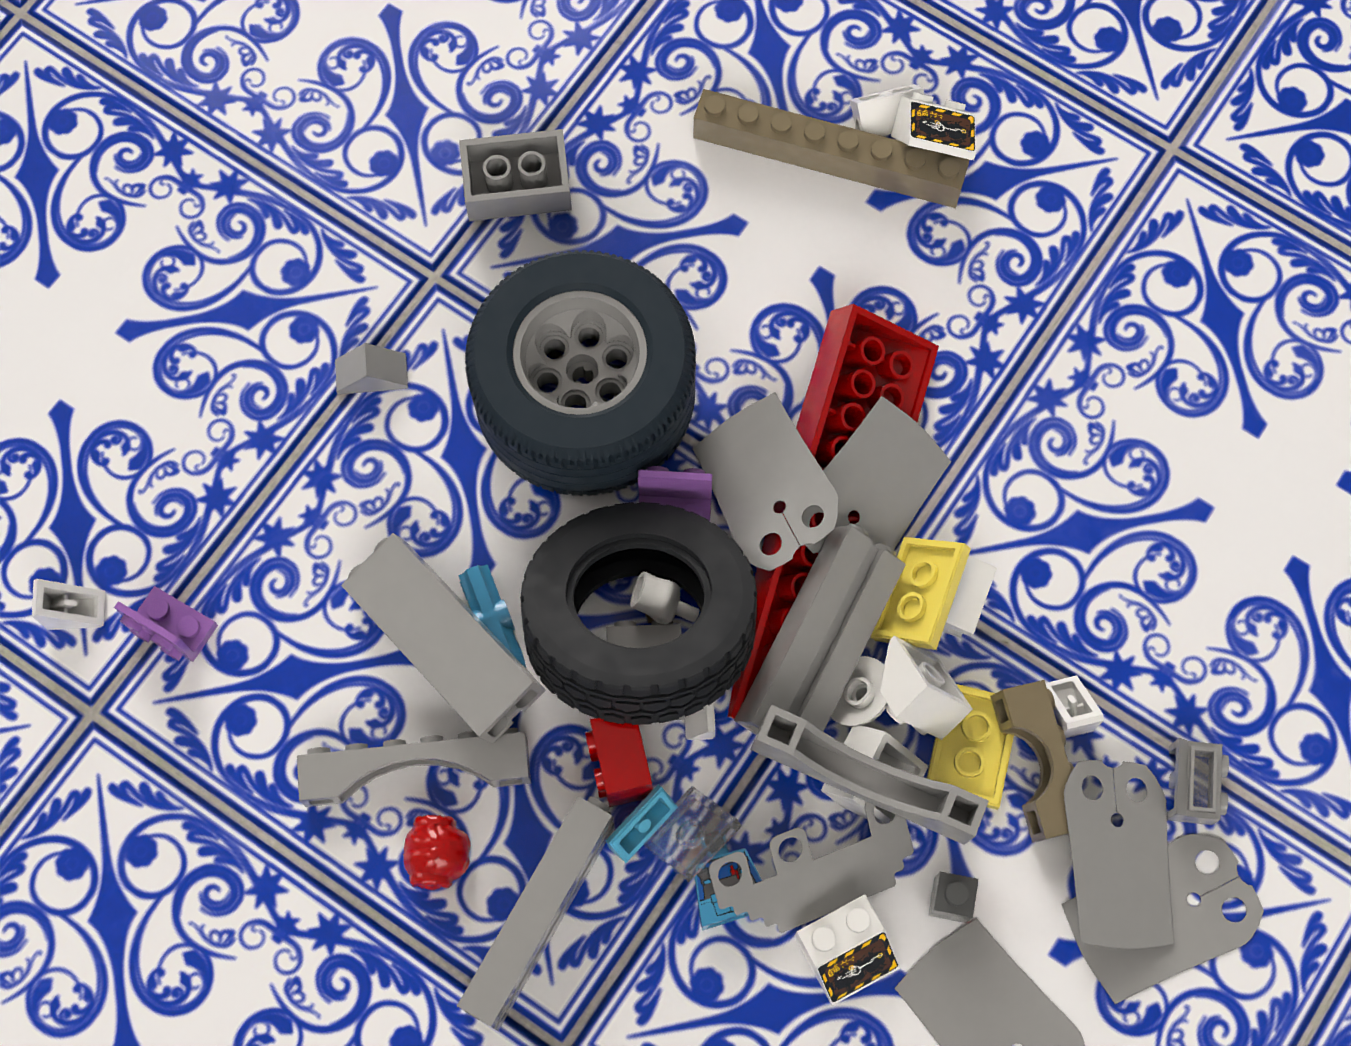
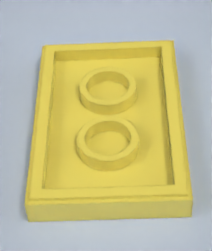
(923, 592)
(974, 752)

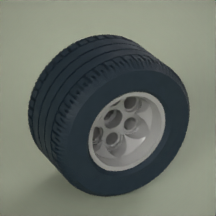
(557, 307)

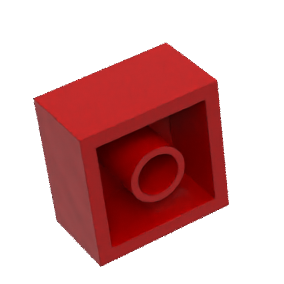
(622, 761)

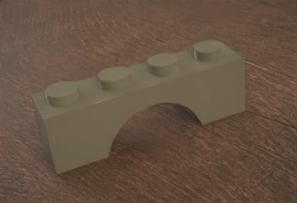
(1029, 714)

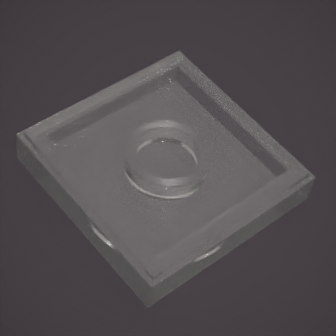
(692, 834)

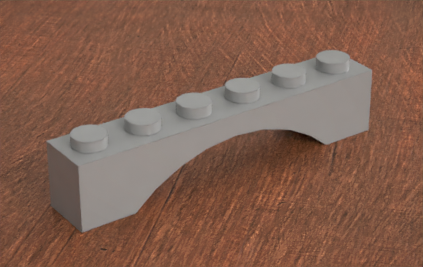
(337, 775)
(918, 799)

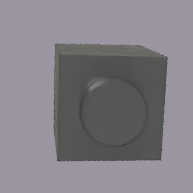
(953, 897)

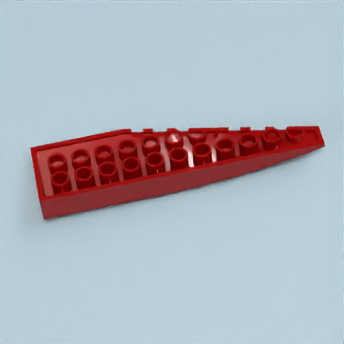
(854, 367)

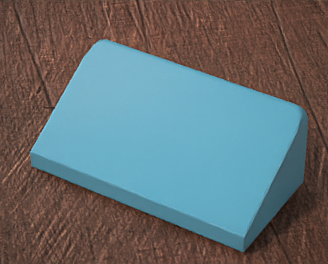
(641, 824)

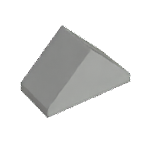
(371, 370)

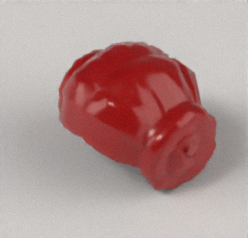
(435, 852)

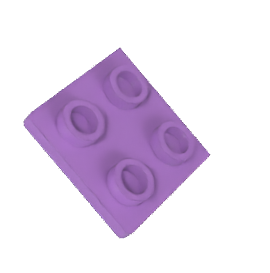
(680, 489)
(168, 624)

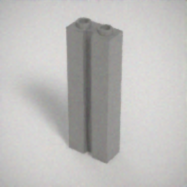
(824, 630)
(442, 638)
(538, 912)

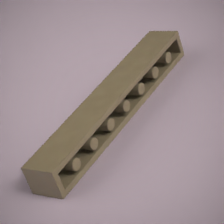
(829, 148)

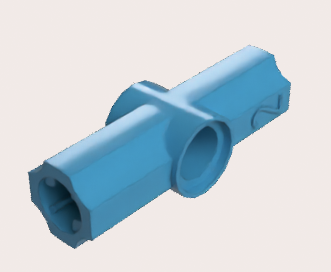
(489, 608)

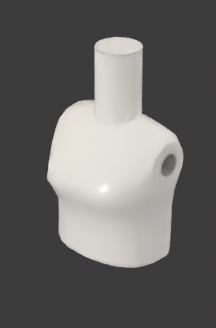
(660, 599)

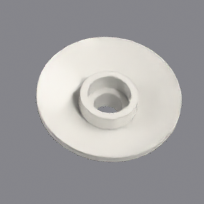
(866, 680)

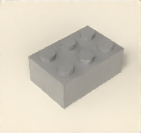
(515, 175)

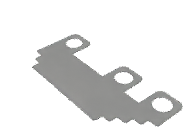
(817, 886)

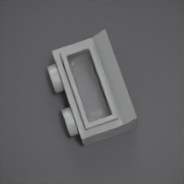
(1198, 782)

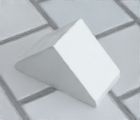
(67, 605)
(1074, 707)

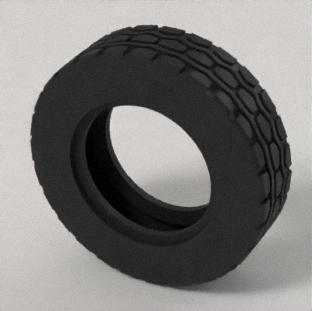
(646, 682)

